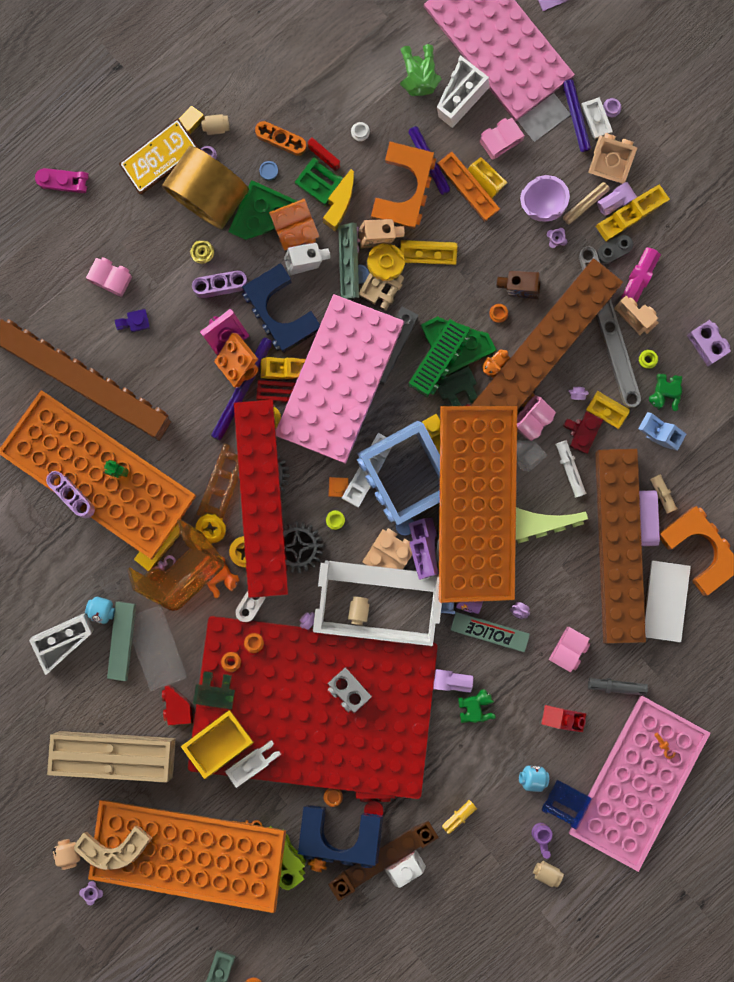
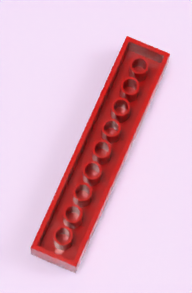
(261, 499)

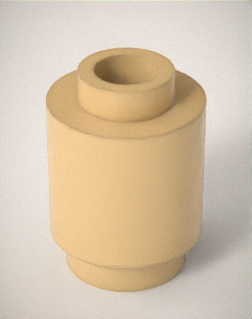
(215, 124)
(358, 611)
(548, 874)

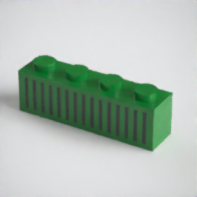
(438, 358)

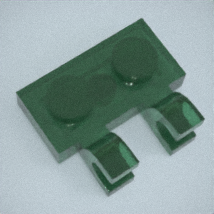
(457, 383)
(214, 696)

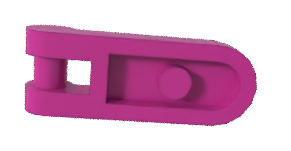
(61, 180)

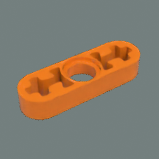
(277, 130)

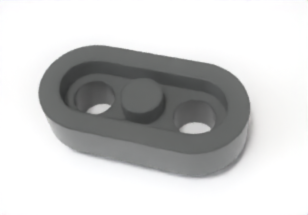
(615, 248)

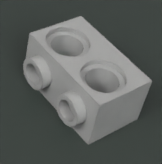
(353, 687)

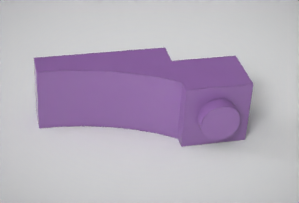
(423, 547)

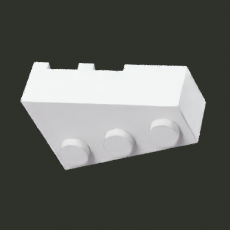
(462, 92)
(59, 641)

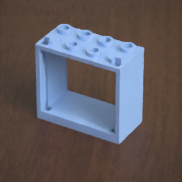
(415, 428)

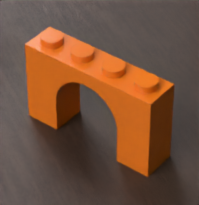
(419, 163)
(695, 523)

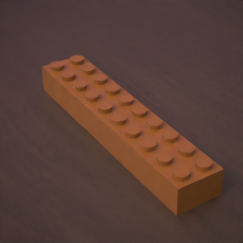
(551, 338)
(83, 381)
(620, 546)

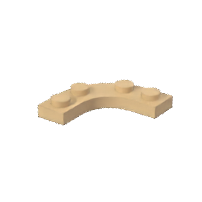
(112, 858)

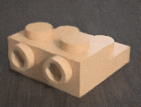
(612, 158)
(639, 319)
(389, 551)

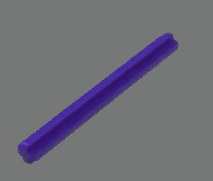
(239, 393)

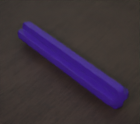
(576, 115)
(436, 174)

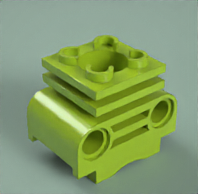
(292, 864)

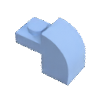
(662, 433)

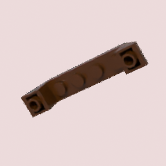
(389, 854)

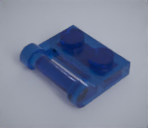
(570, 798)

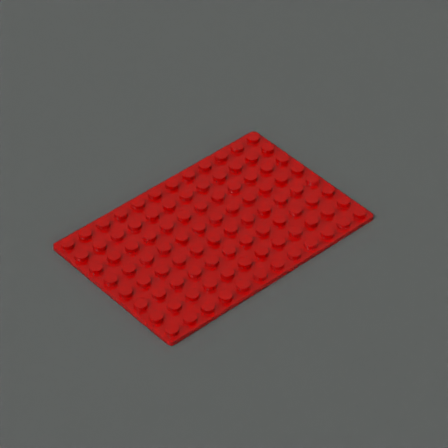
(287, 701)

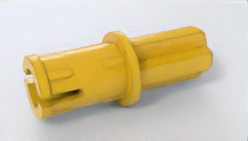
(459, 817)

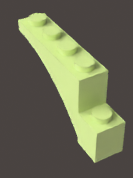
(537, 524)

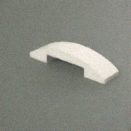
(359, 485)

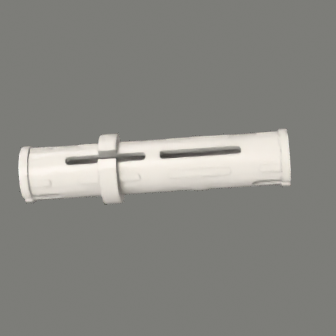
(570, 468)

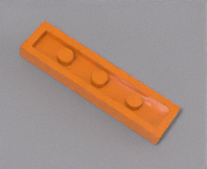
(468, 186)

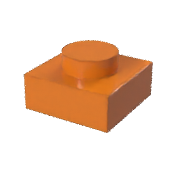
(337, 486)

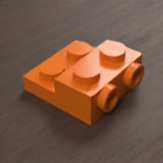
(294, 225)

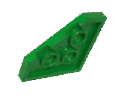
(253, 213)
(476, 348)

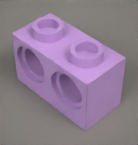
(704, 346)

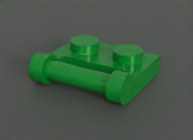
(315, 185)

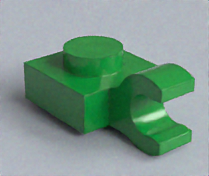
(115, 470)

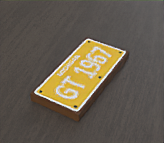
(157, 156)

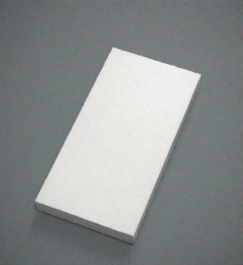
(666, 601)

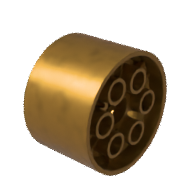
(205, 187)

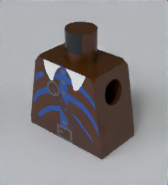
(528, 284)

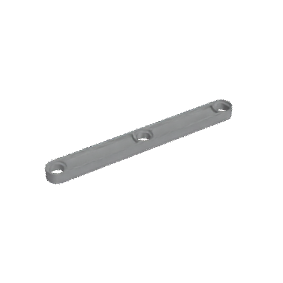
(615, 345)

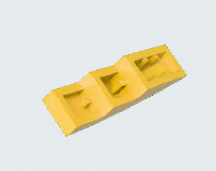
(632, 213)

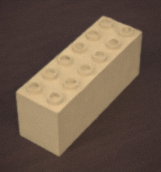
(111, 756)

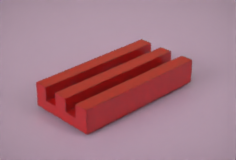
(323, 154)
(268, 390)

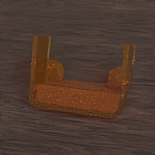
(185, 576)

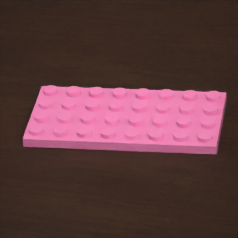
(505, 47)
(339, 378)
(640, 783)

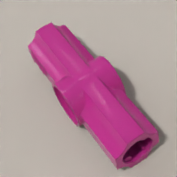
(641, 274)

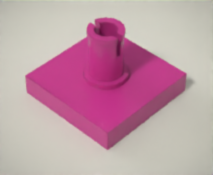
(221, 329)

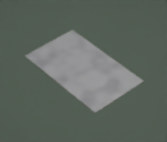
(544, 117)

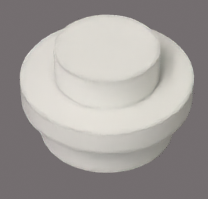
(360, 131)

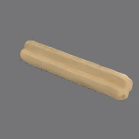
(587, 202)

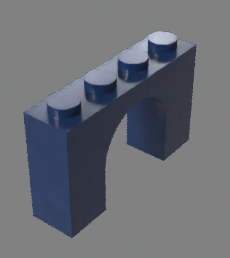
(284, 334)
(314, 843)

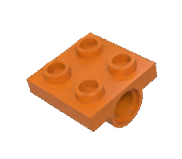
(237, 361)

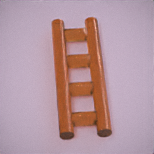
(211, 489)

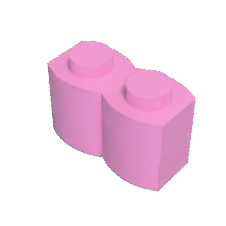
(501, 138)
(109, 277)
(534, 417)
(569, 649)

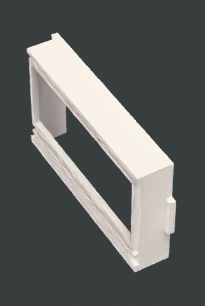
(383, 577)

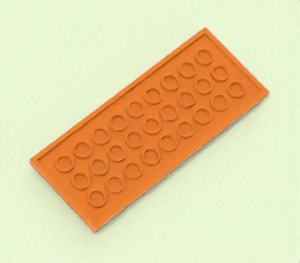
(477, 503)
(134, 507)
(194, 856)

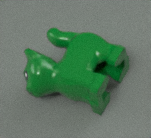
(665, 389)
(473, 705)

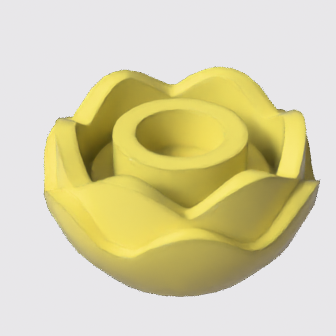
(202, 246)

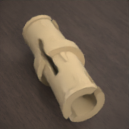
(663, 494)

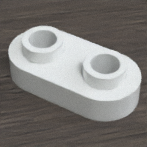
(250, 604)

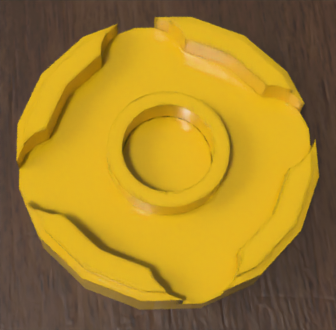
(386, 262)

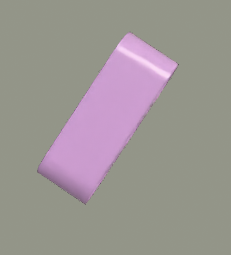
(211, 280)
(62, 491)
(649, 518)

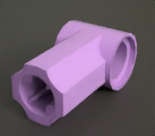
(620, 197)
(450, 681)

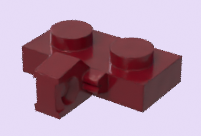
(583, 431)

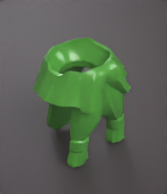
(421, 73)

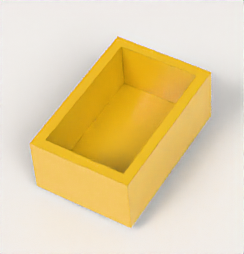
(217, 744)

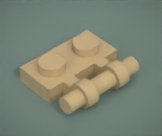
(373, 290)

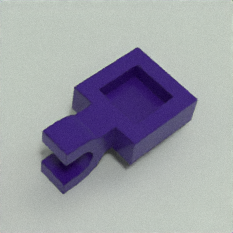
(136, 321)

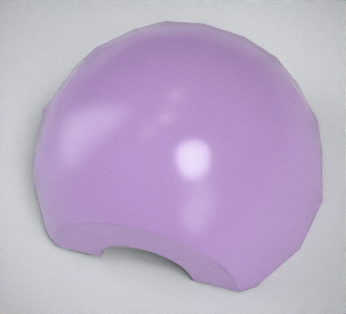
(545, 198)

